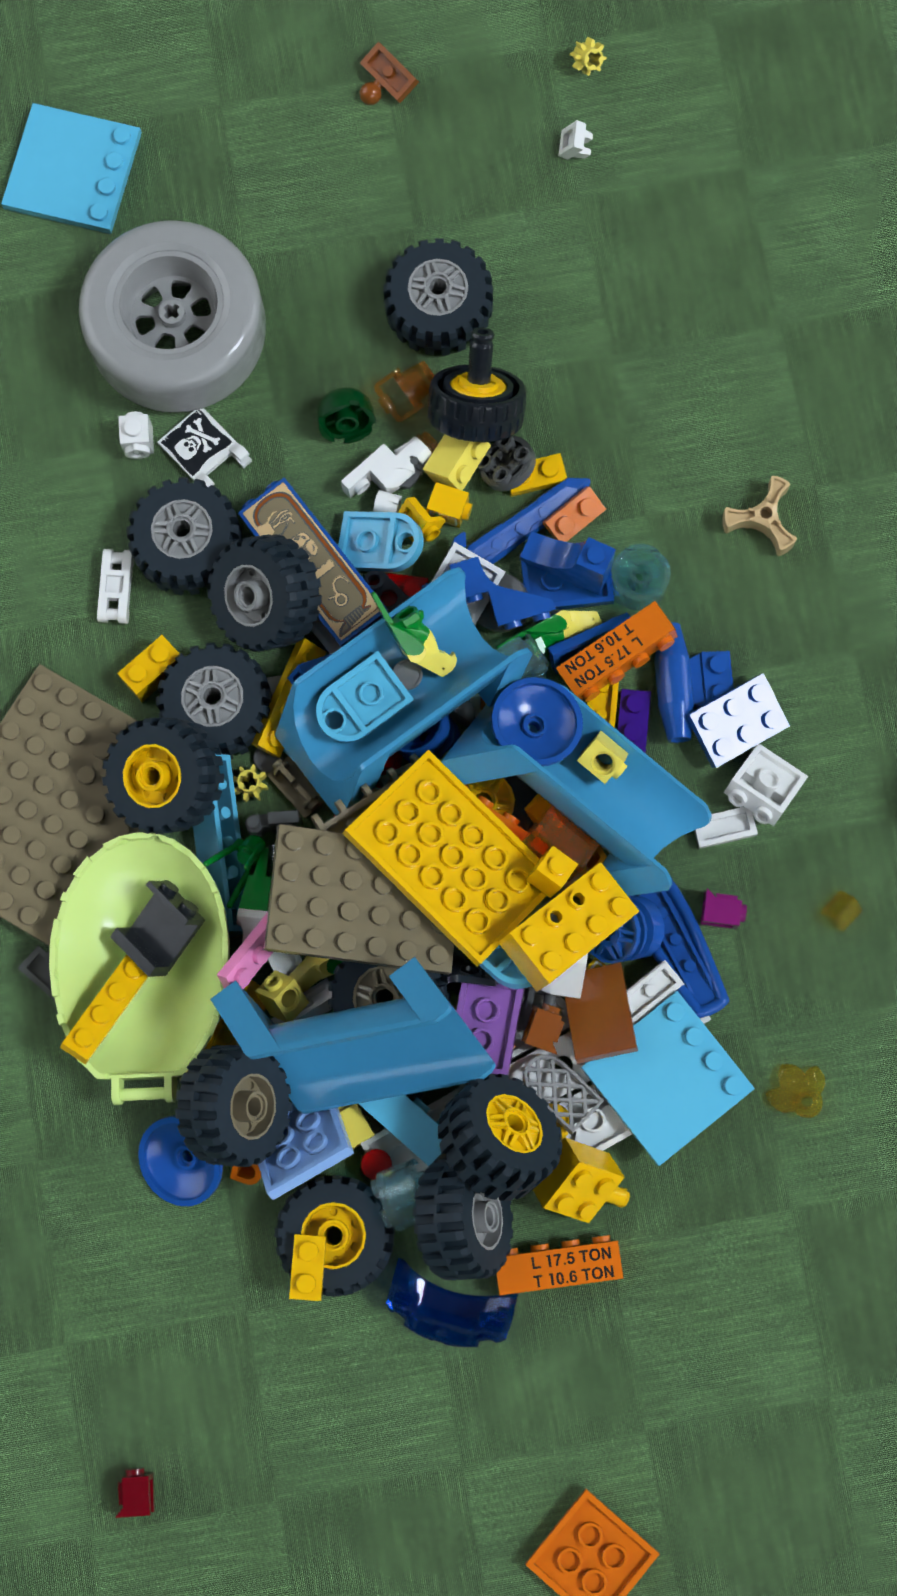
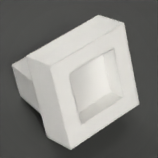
(573, 141)

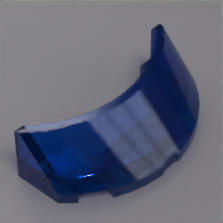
(448, 1315)

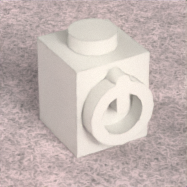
(136, 435)

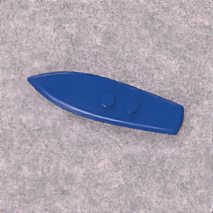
(688, 954)

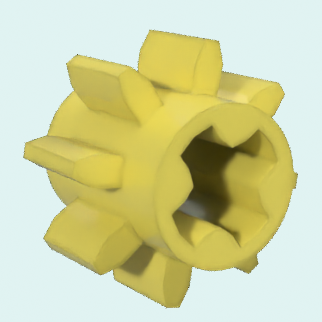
(588, 56)
(254, 790)

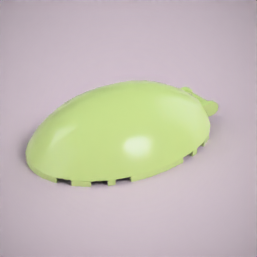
(170, 1013)

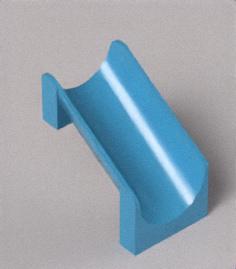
(342, 768)
(624, 816)
(365, 1049)

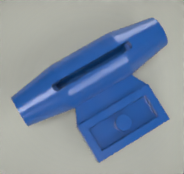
(688, 684)

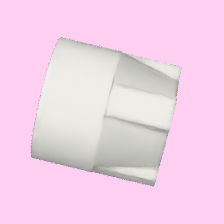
(387, 502)

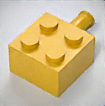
(582, 1182)

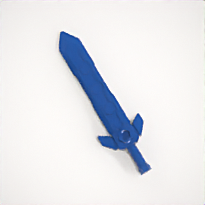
(517, 529)

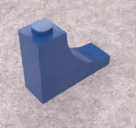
(580, 563)

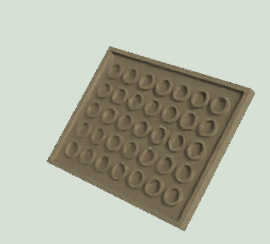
(52, 795)

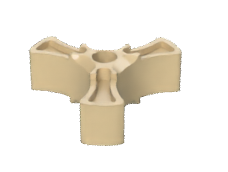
(764, 517)

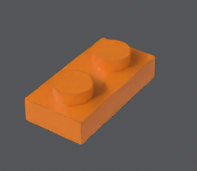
(574, 515)

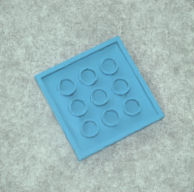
(71, 168)
(673, 1081)

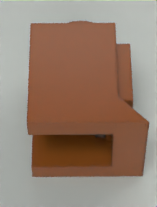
(543, 1027)

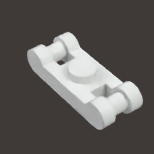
(115, 586)

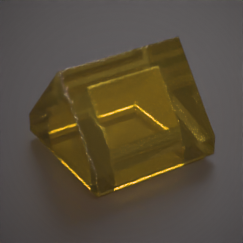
(842, 910)

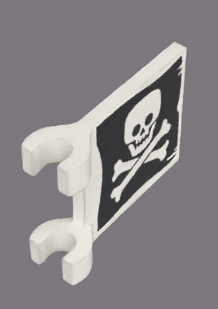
(202, 445)

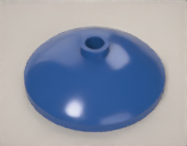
(546, 707)
(171, 1169)

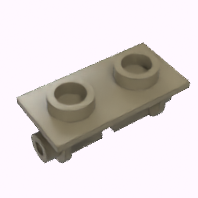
(295, 786)

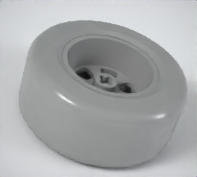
(153, 261)

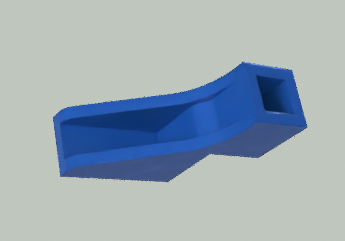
(507, 604)

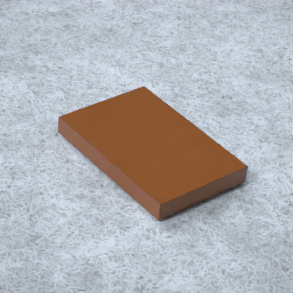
(602, 1016)

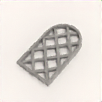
(581, 1085)

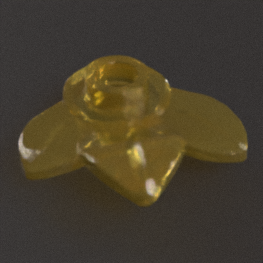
(795, 1087)

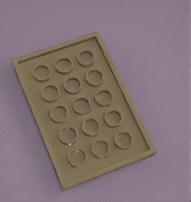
(343, 908)

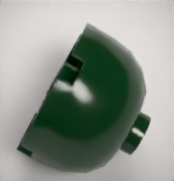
(345, 415)

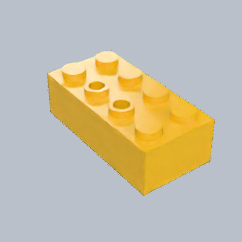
(549, 948)

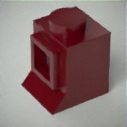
(136, 1493)

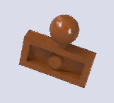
(388, 74)

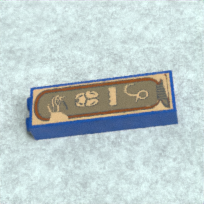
(346, 596)

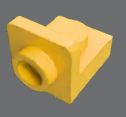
(429, 525)

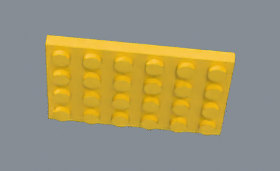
(449, 856)

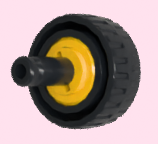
(475, 398)

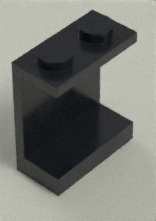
(160, 930)

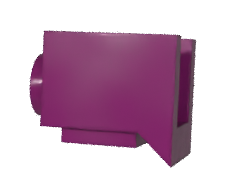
(722, 910)

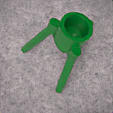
(247, 854)

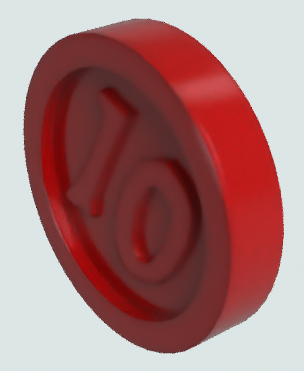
(375, 1161)

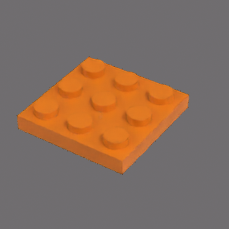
(592, 1552)

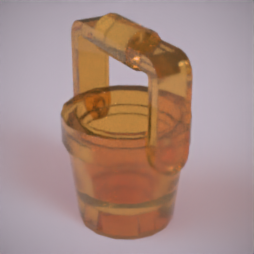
(413, 382)

